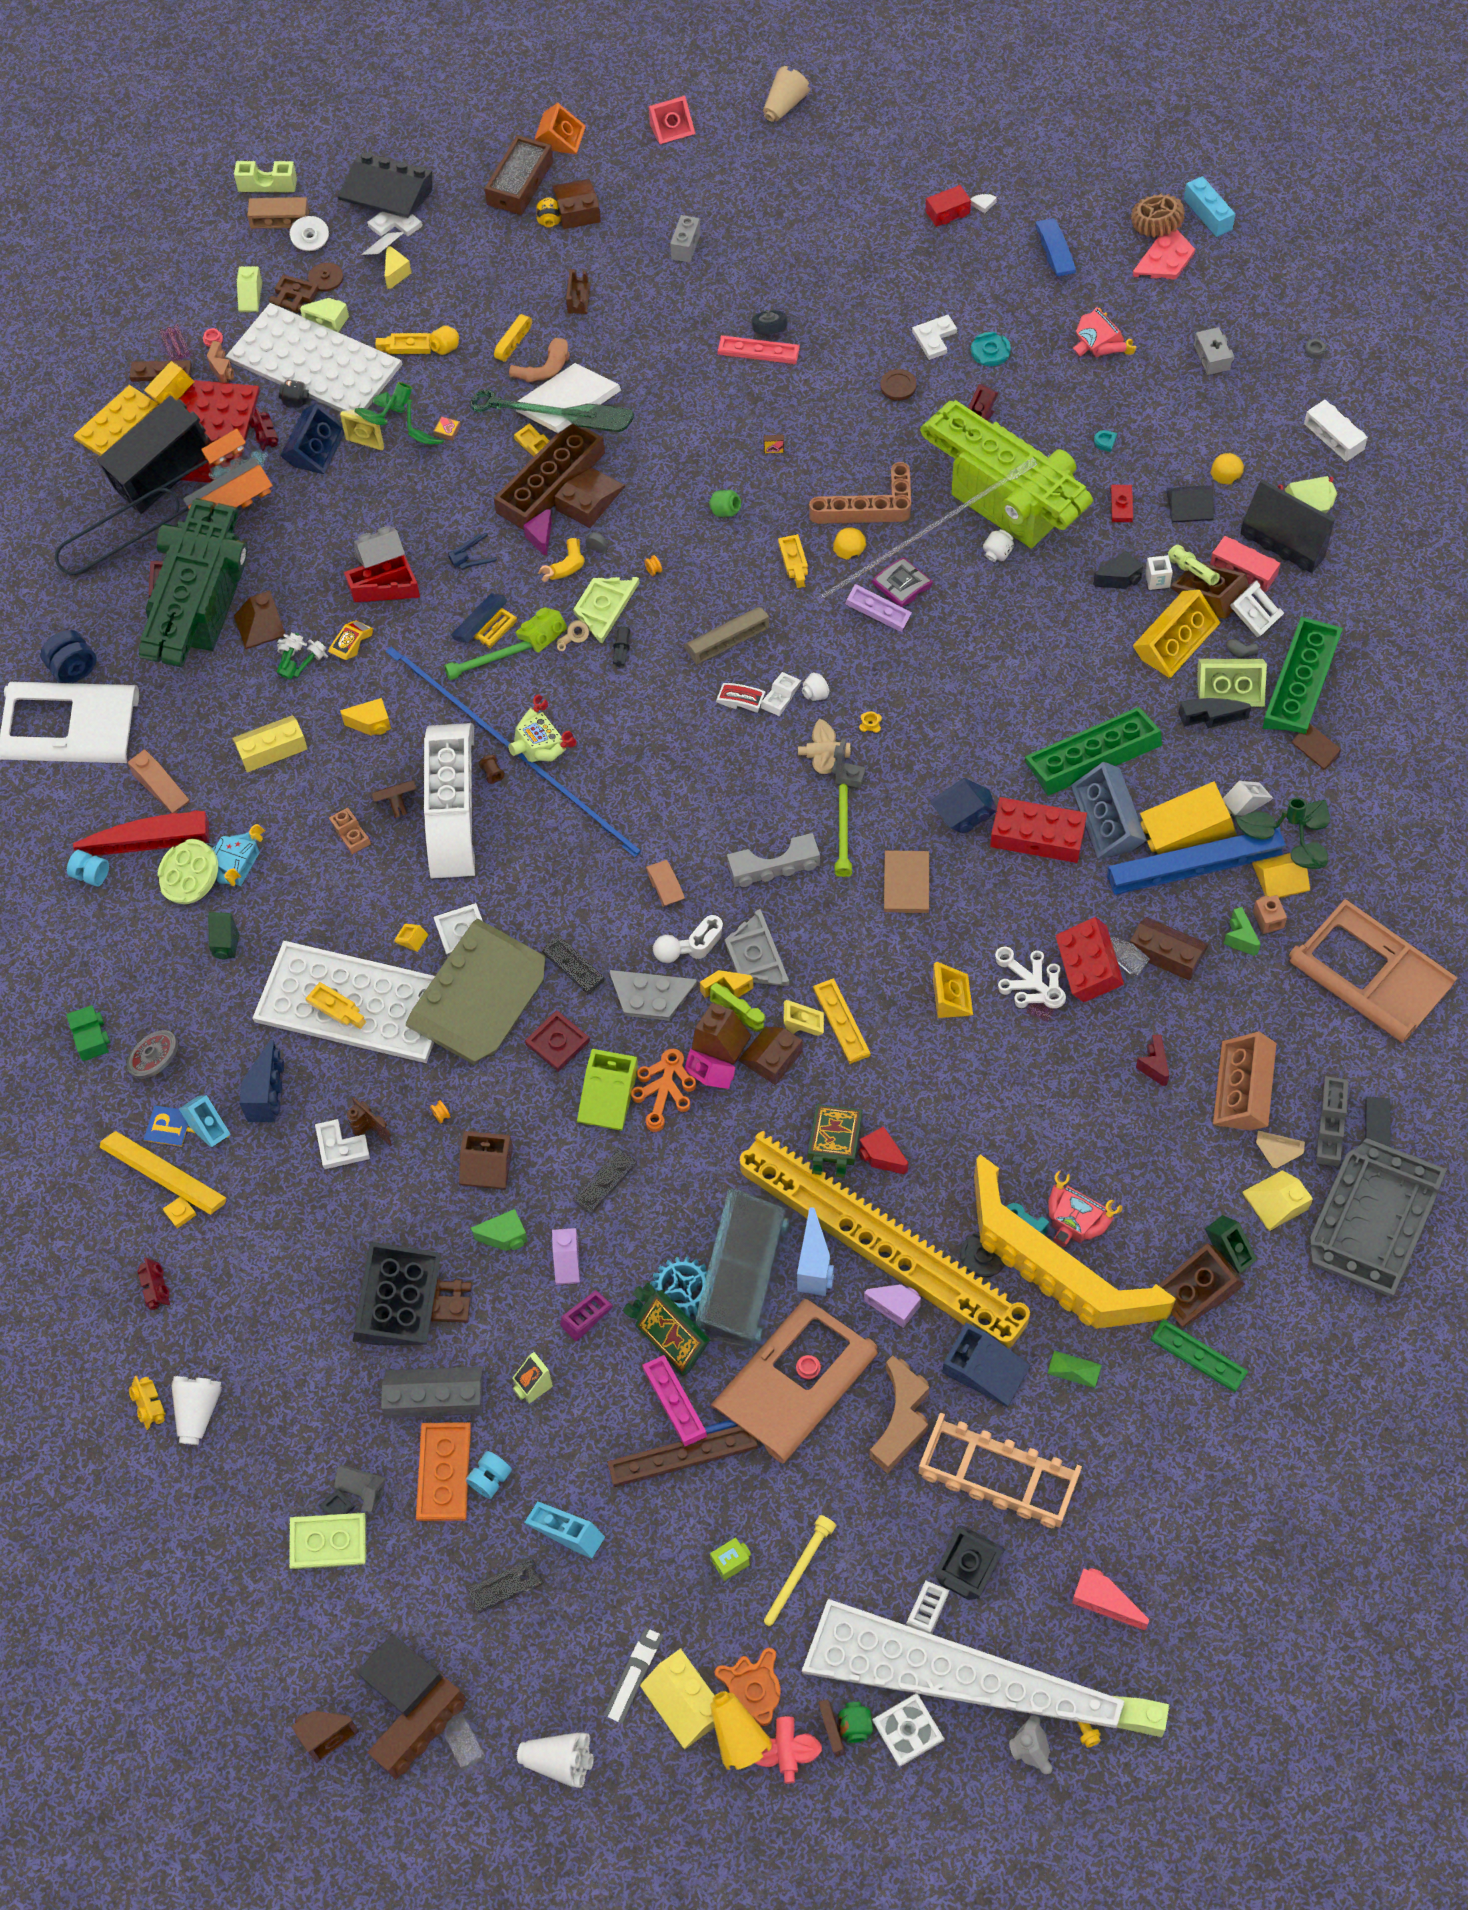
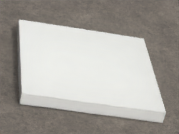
(568, 389)

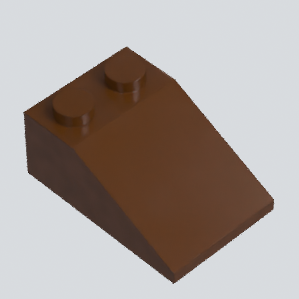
(577, 203)
(587, 496)
(1219, 596)
(1201, 1284)

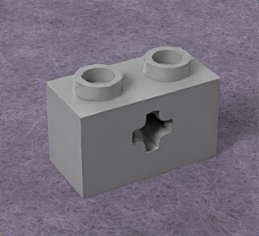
(685, 238)
(1213, 351)

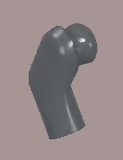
(1240, 650)

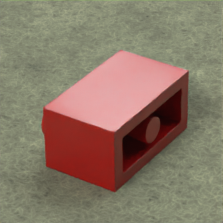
(948, 205)

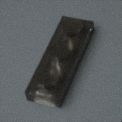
(573, 964)
(605, 1181)

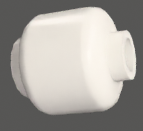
(998, 545)

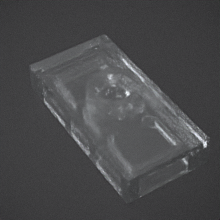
(463, 1742)

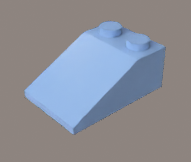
(814, 1267)

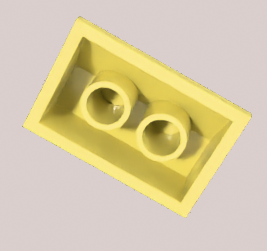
(270, 743)
(680, 1698)

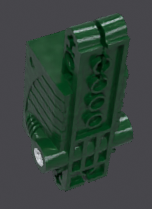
(194, 583)

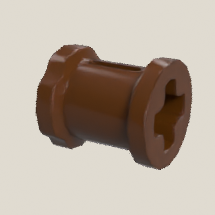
(491, 769)

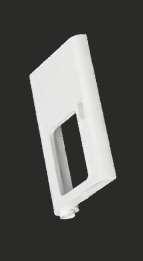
(96, 728)

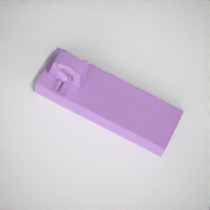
(878, 608)

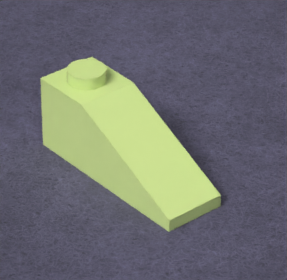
(1143, 1716)

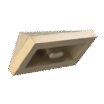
(1278, 1148)

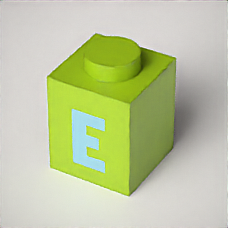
(730, 1558)

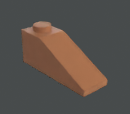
(157, 781)

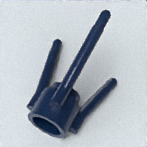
(459, 555)

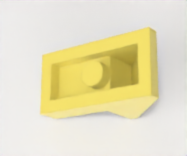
(803, 1018)

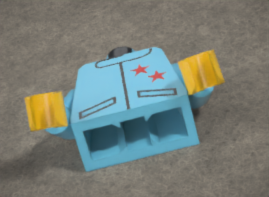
(237, 855)

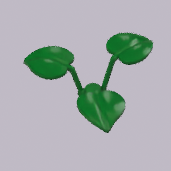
(396, 402)

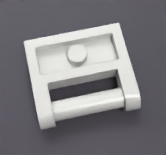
(1252, 613)

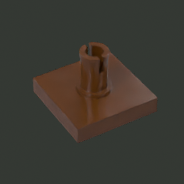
(394, 794)

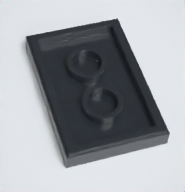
(399, 1674)

